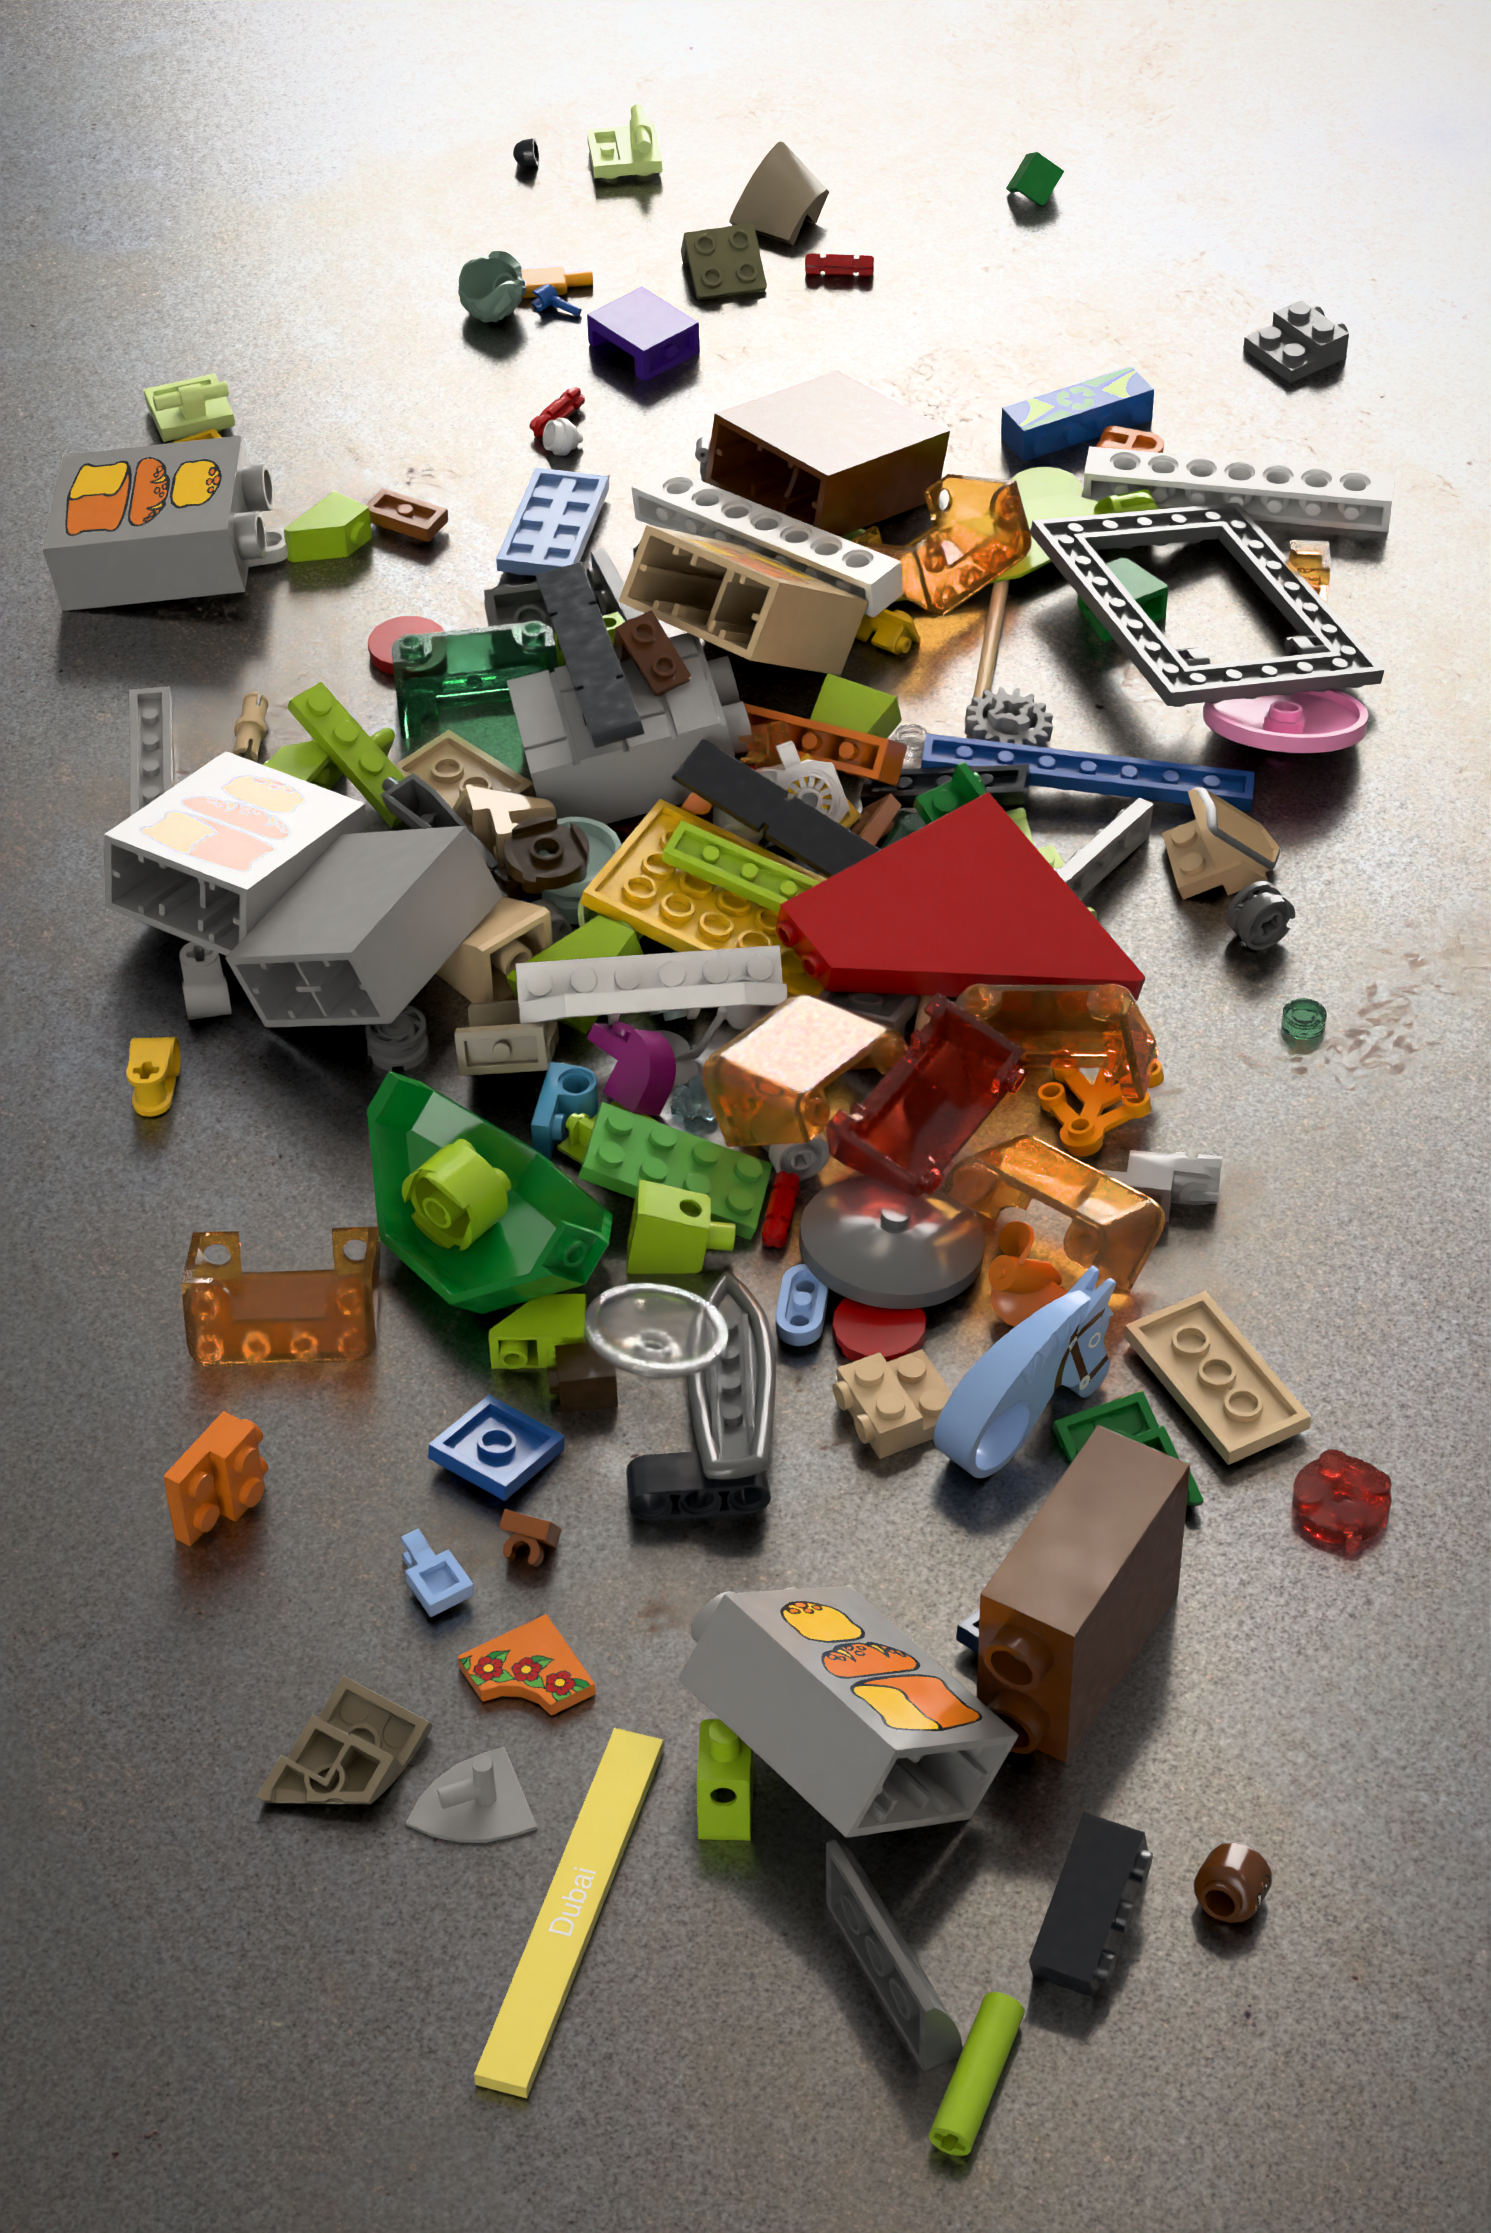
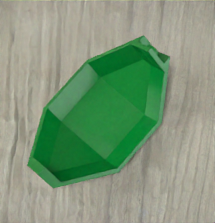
(538, 1247)

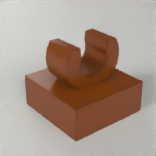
(528, 1530)

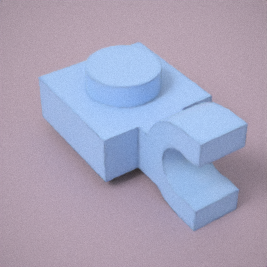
(433, 1578)

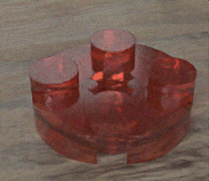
(1344, 1475)

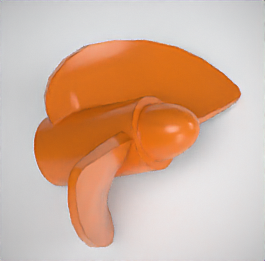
(1021, 1283)

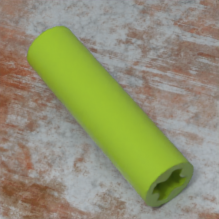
(976, 2074)

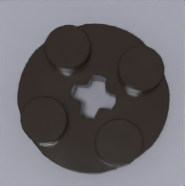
(541, 872)

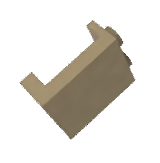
(502, 1044)

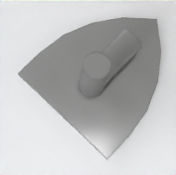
(474, 1802)

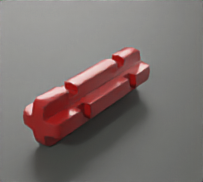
(839, 265)
(559, 408)
(780, 1209)

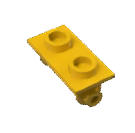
(892, 629)

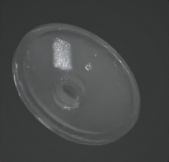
(656, 1330)

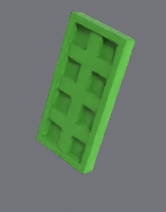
(637, 1148)

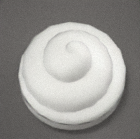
(561, 436)

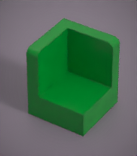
(1035, 178)

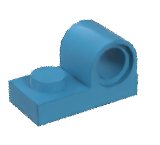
(564, 1092)

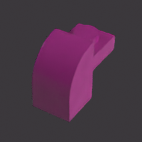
(643, 1068)

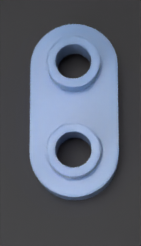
(801, 1307)

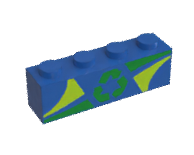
(1076, 413)

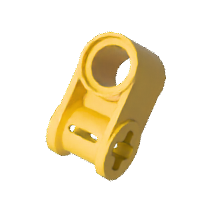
(153, 1073)

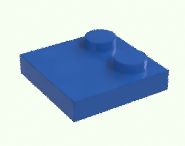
(496, 1447)

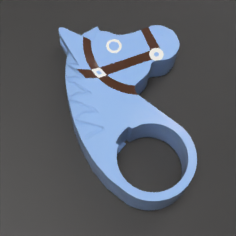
(1017, 1376)

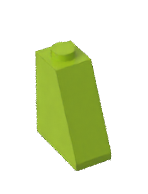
(592, 940)

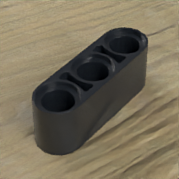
(677, 1488)

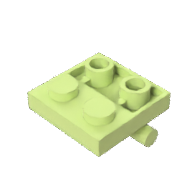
(625, 148)
(189, 407)

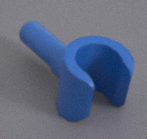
(548, 296)

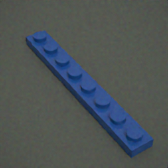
(1095, 771)

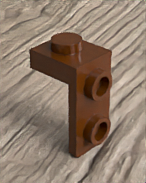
(652, 653)

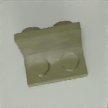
(724, 261)

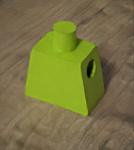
(856, 707)
(673, 1231)
(729, 1764)

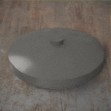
(890, 1245)

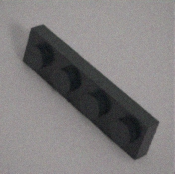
(1004, 782)

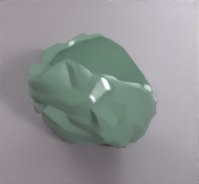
(491, 286)

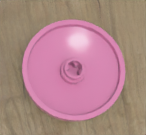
(1291, 722)

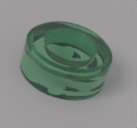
(1304, 1018)

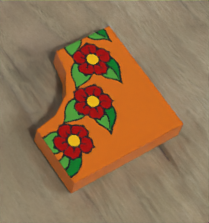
(530, 1665)

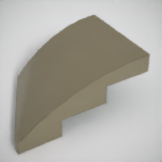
(780, 196)
(347, 1751)

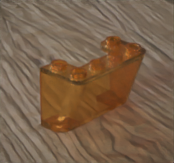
(967, 546)
(280, 1314)

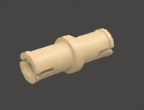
(250, 727)

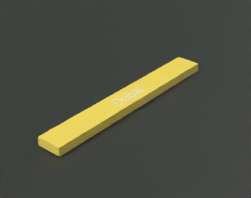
(569, 1914)

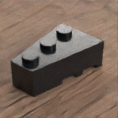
(1091, 1905)

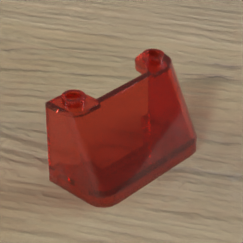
(928, 1101)

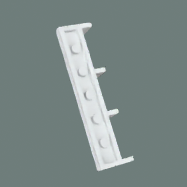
(649, 983)

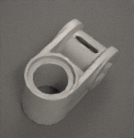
(204, 983)

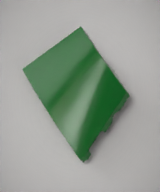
(1128, 1417)

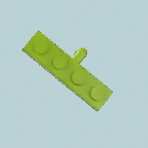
(347, 744)

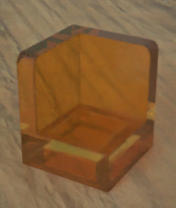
(1313, 563)

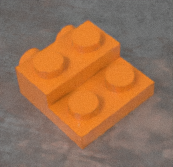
(216, 1477)

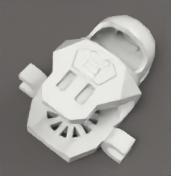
(784, 776)

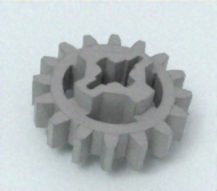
(1008, 719)

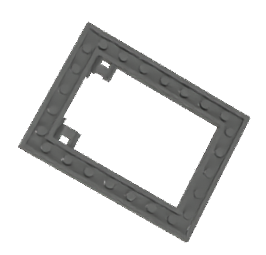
(1326, 649)

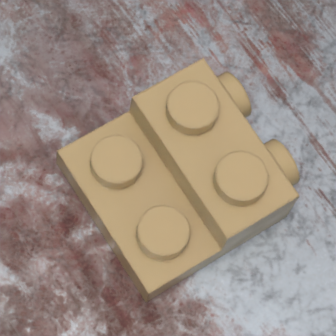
(892, 1401)

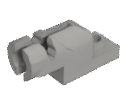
(1172, 1178)

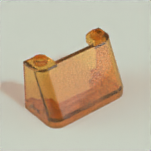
(1072, 1028)
(774, 1073)
(1110, 1222)

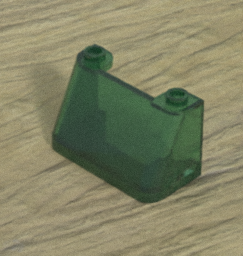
(465, 668)

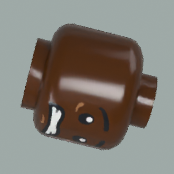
(1232, 1882)

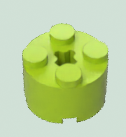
(456, 1195)

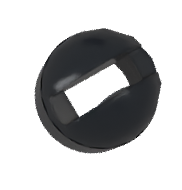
(527, 152)

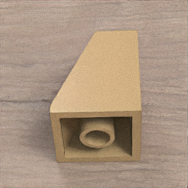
(505, 936)

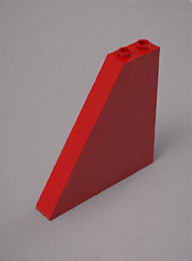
(951, 912)

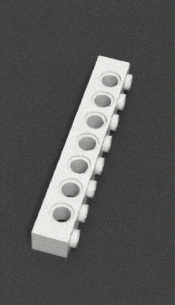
(1261, 488)
(700, 509)

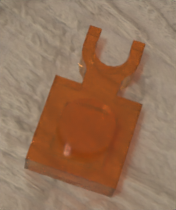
(763, 743)

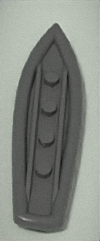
(736, 1395)

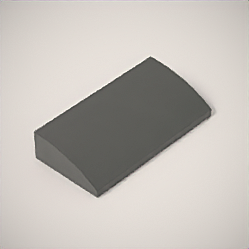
(889, 1960)

